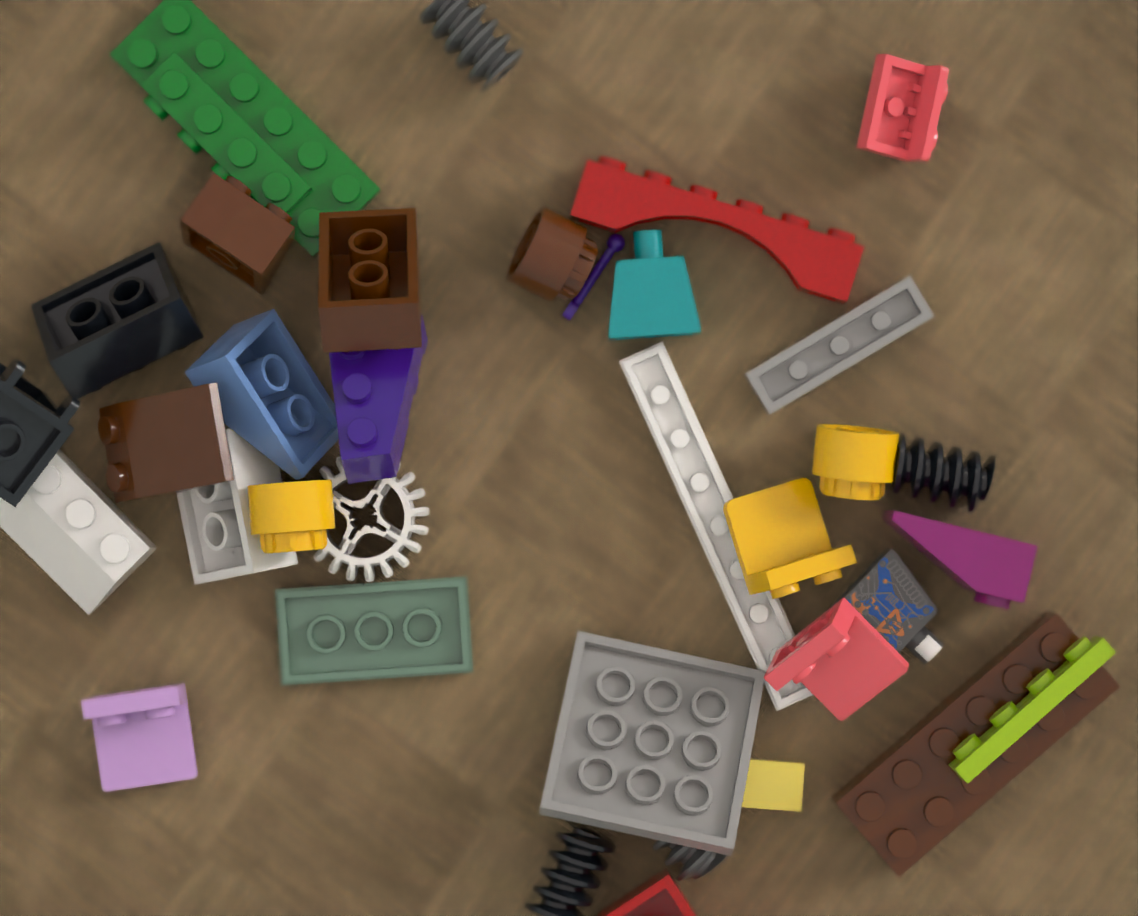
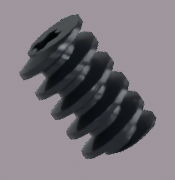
(942, 473)
(572, 872)

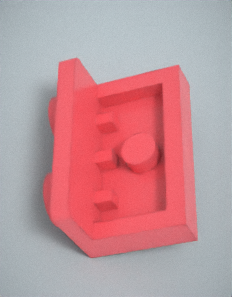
(903, 109)

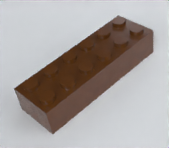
(910, 792)

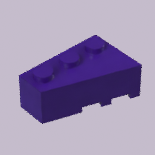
(373, 407)

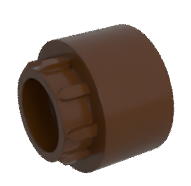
(552, 257)

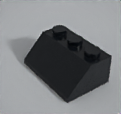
(116, 321)

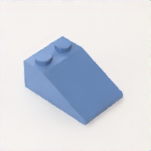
(270, 393)

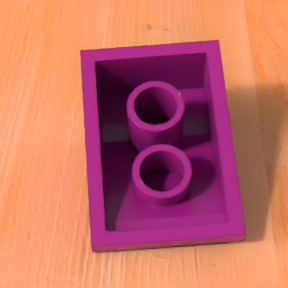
(977, 561)

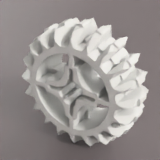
(399, 537)

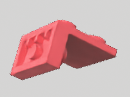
(838, 661)

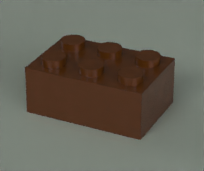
(369, 280)

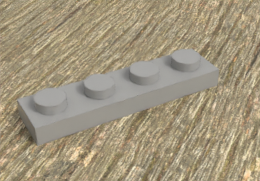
(839, 345)

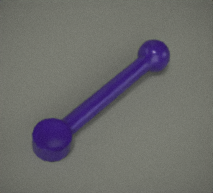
(615, 243)

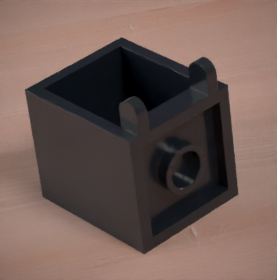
(29, 430)

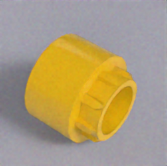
(854, 460)
(291, 515)

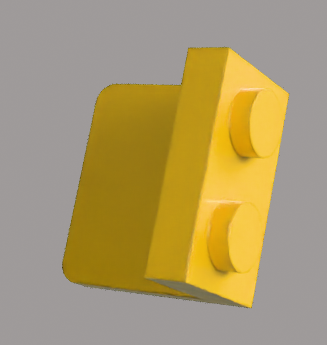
(783, 539)

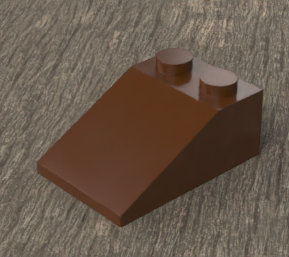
(165, 443)

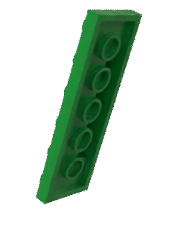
(240, 118)

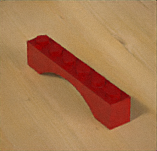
(812, 260)

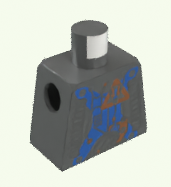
(895, 605)

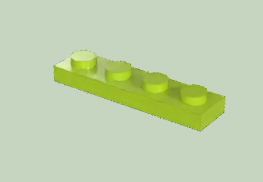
(1045, 693)

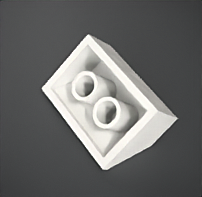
(219, 519)
(76, 533)

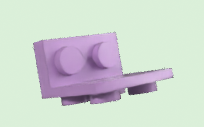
(142, 737)

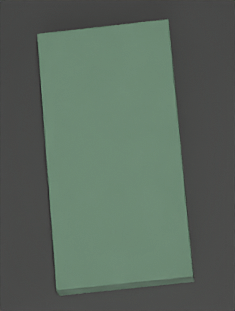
(374, 630)

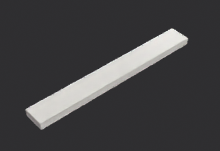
(703, 497)

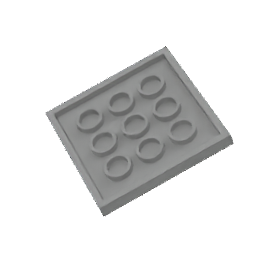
(653, 743)

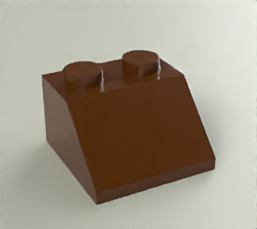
(238, 231)

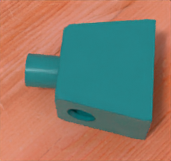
(652, 294)

